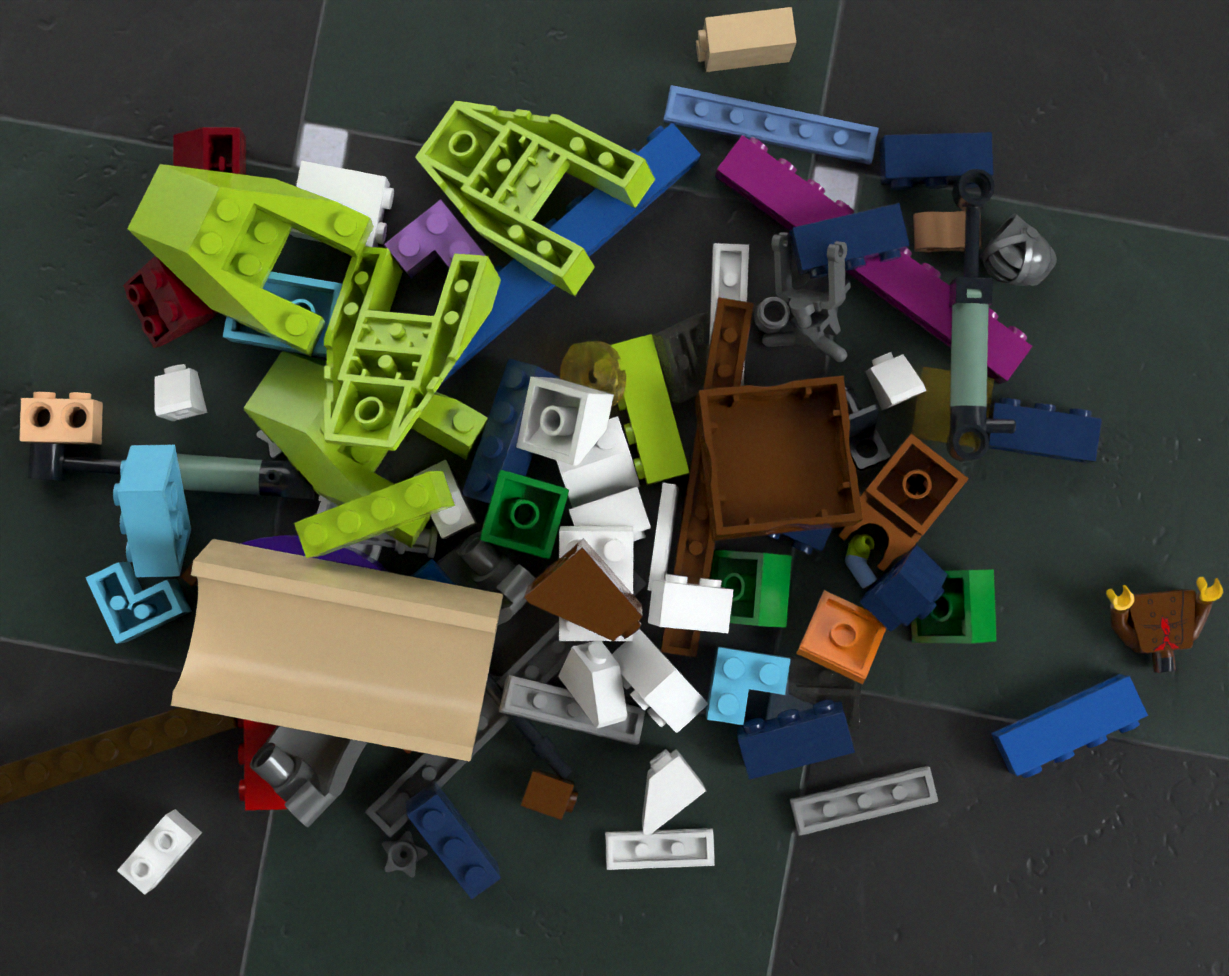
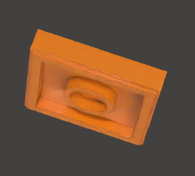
(842, 637)

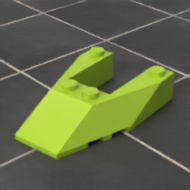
(505, 167)
(227, 234)
(392, 363)
(291, 414)

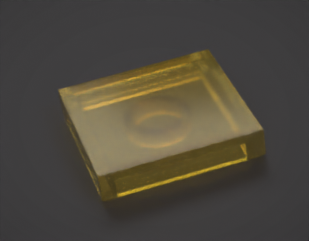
(933, 408)

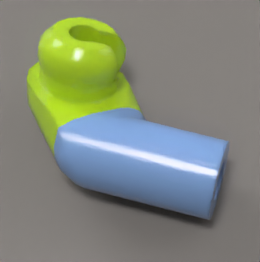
(857, 557)

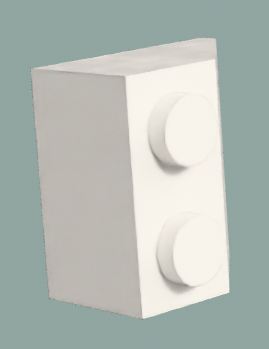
(563, 419)
(603, 470)
(669, 789)

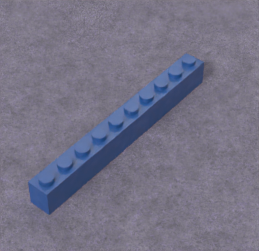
(588, 224)

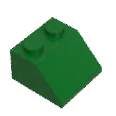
(524, 514)
(758, 585)
(962, 612)

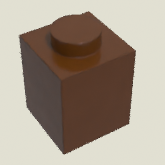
(549, 794)

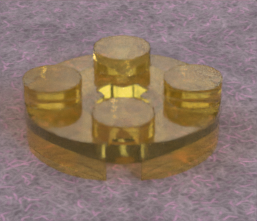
(597, 356)

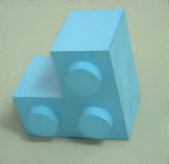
(129, 608)
(736, 673)

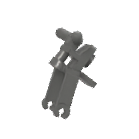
(812, 303)

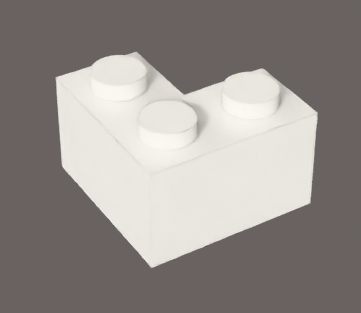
(657, 683)

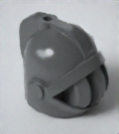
(1018, 254)

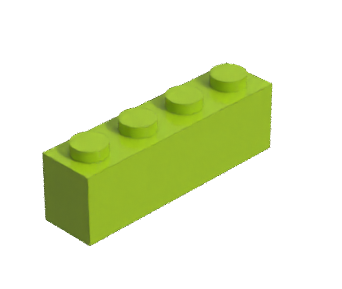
(649, 413)
(374, 514)

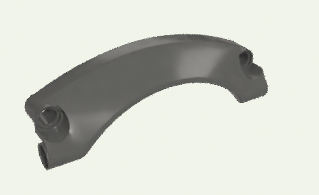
(314, 767)

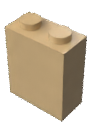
(746, 39)

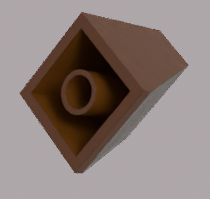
(587, 594)

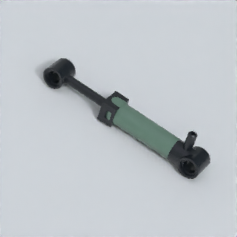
(969, 348)
(197, 472)

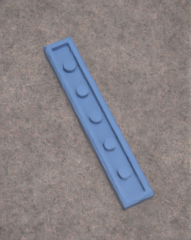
(771, 124)

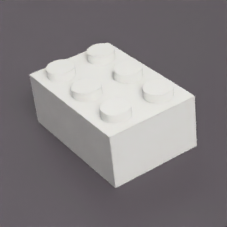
(615, 548)

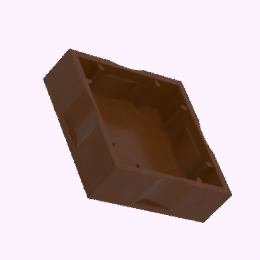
(777, 458)

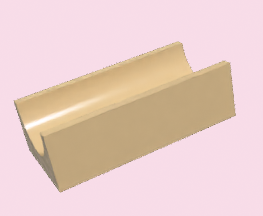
(338, 649)

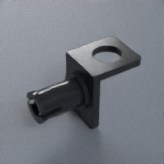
(863, 430)

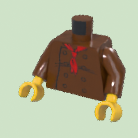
(1162, 620)

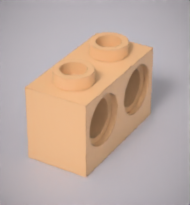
(61, 426)

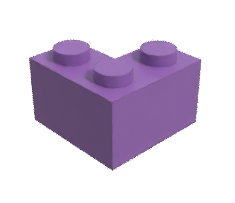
(431, 236)

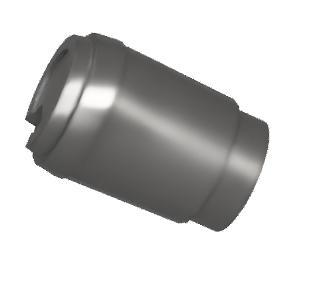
(771, 315)

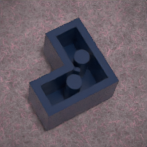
(906, 590)

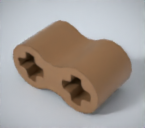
(940, 231)

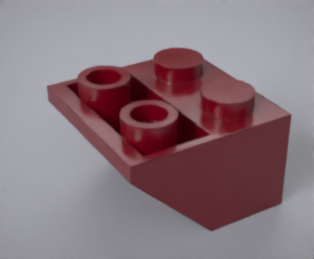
(211, 149)
(165, 303)

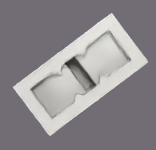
(159, 851)

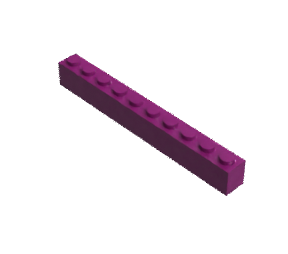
(900, 282)

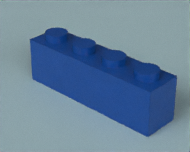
(1070, 725)

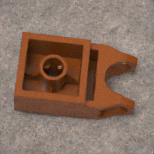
(897, 510)

